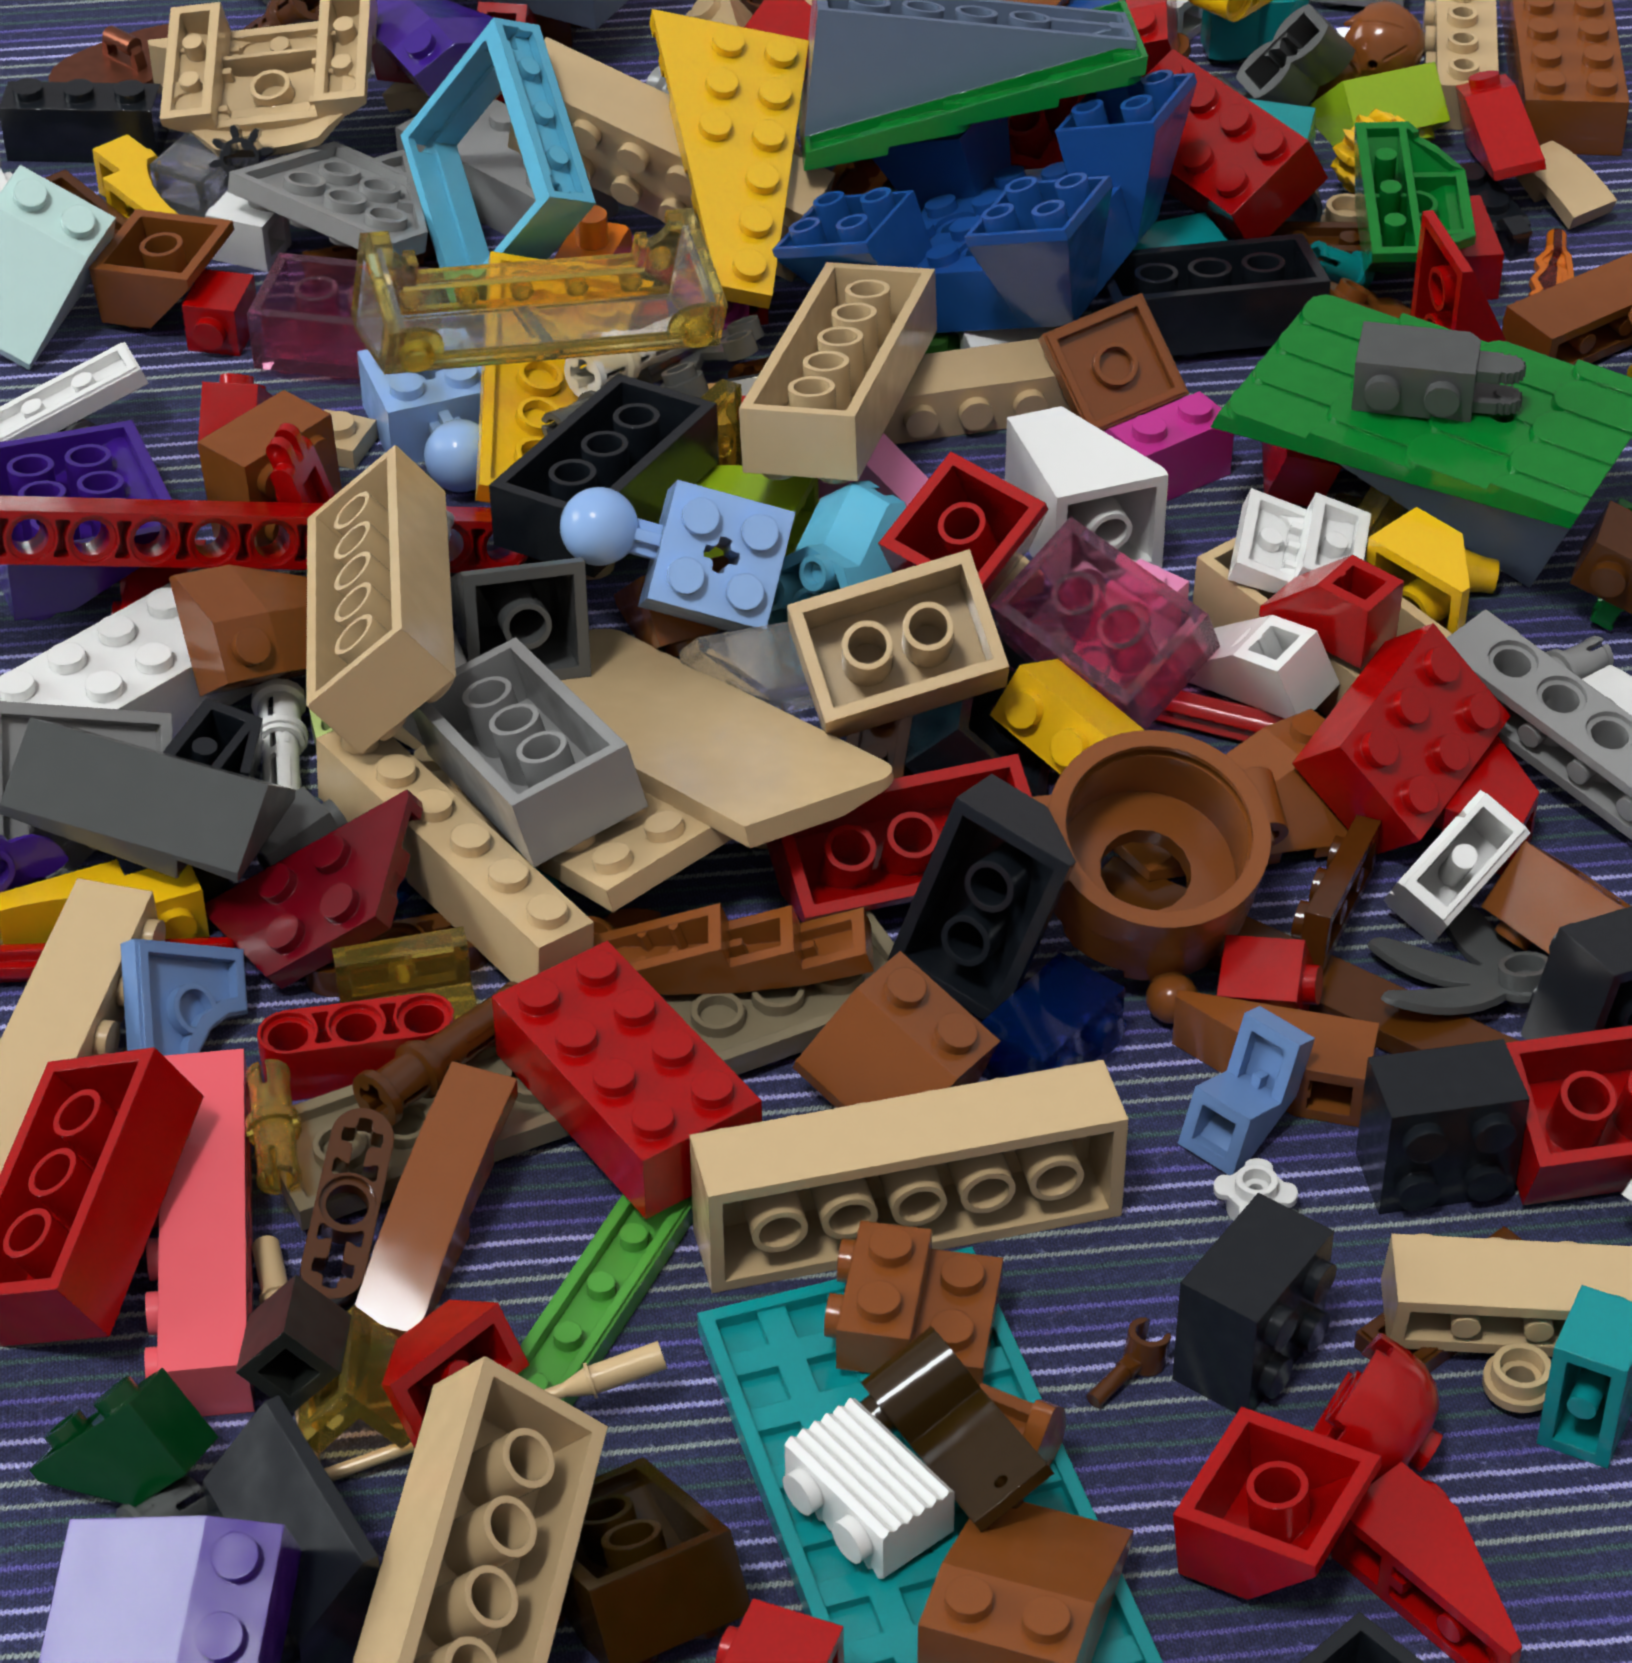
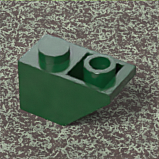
(128, 1447)

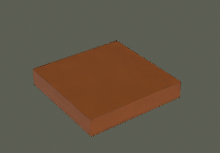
(1113, 364)

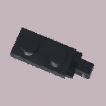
(1505, 215)

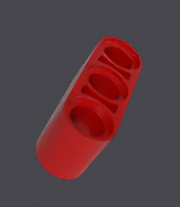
(338, 1041)

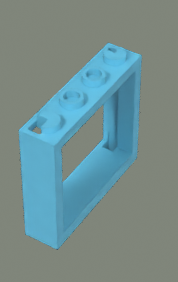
(516, 61)

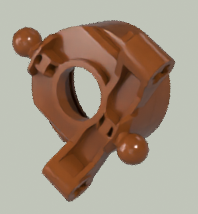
(1195, 807)

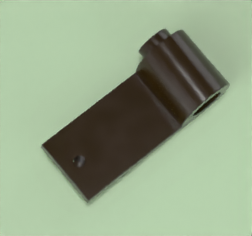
(955, 1428)

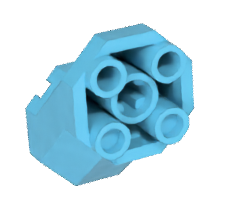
(837, 545)

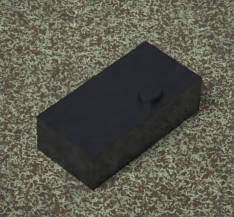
(1220, 290)
(619, 439)

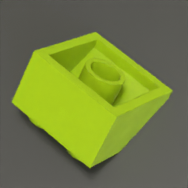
(1406, 92)

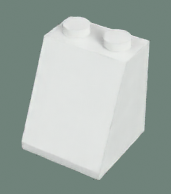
(1088, 478)

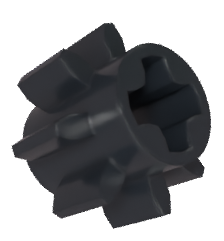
(231, 147)

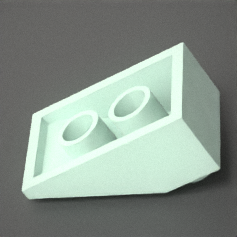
(44, 260)

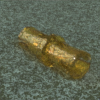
(273, 1127)

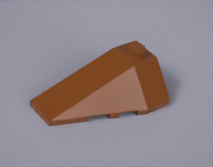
(242, 625)
(1308, 817)

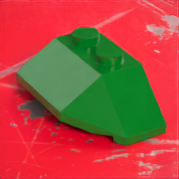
(1394, 183)

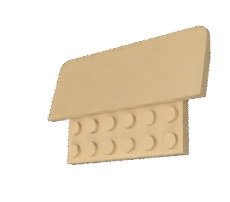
(708, 766)

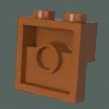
(903, 1288)

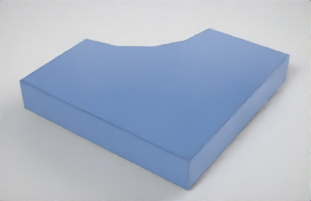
(179, 993)

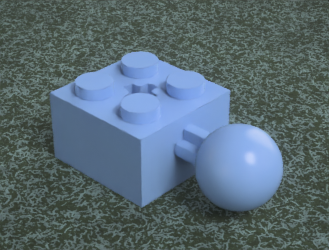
(428, 417)
(679, 578)

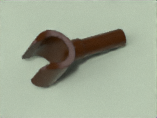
(1138, 1358)

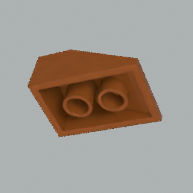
(1024, 1590)

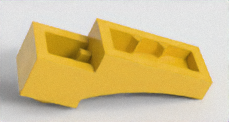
(126, 176)
(33, 909)

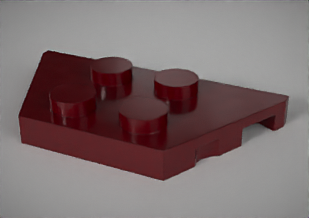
(322, 895)

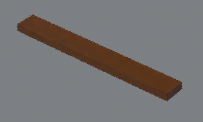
(1346, 988)

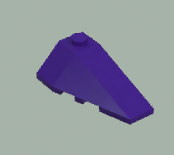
(427, 37)

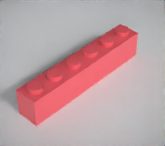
(206, 1244)

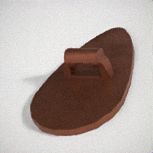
(114, 60)

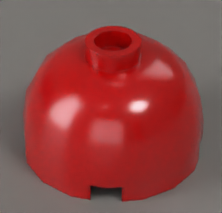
(1386, 1408)

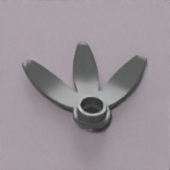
(1490, 978)

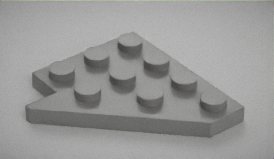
(338, 194)

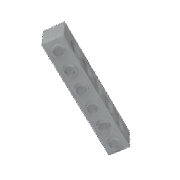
(1555, 718)

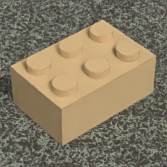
(898, 645)

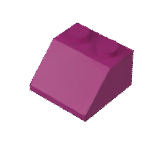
(1181, 442)

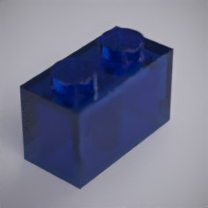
(1056, 1020)

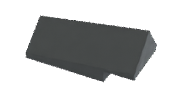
(141, 801)

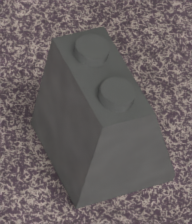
(533, 602)

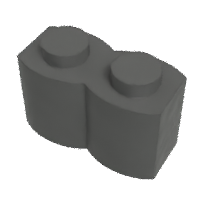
(1297, 61)

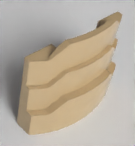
(273, 78)

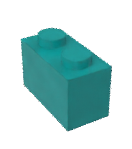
(1590, 1379)

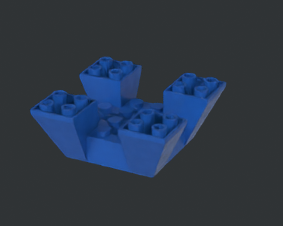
(1005, 238)

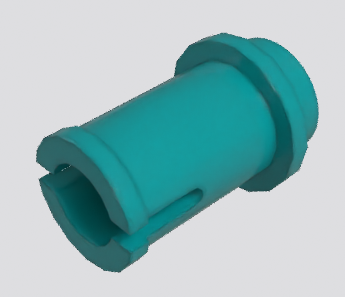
(1342, 264)

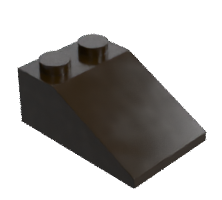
(650, 1569)

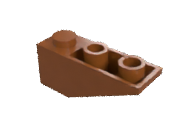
(1336, 1066)

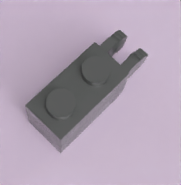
(1432, 374)

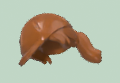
(1383, 40)

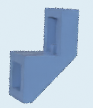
(1244, 1103)

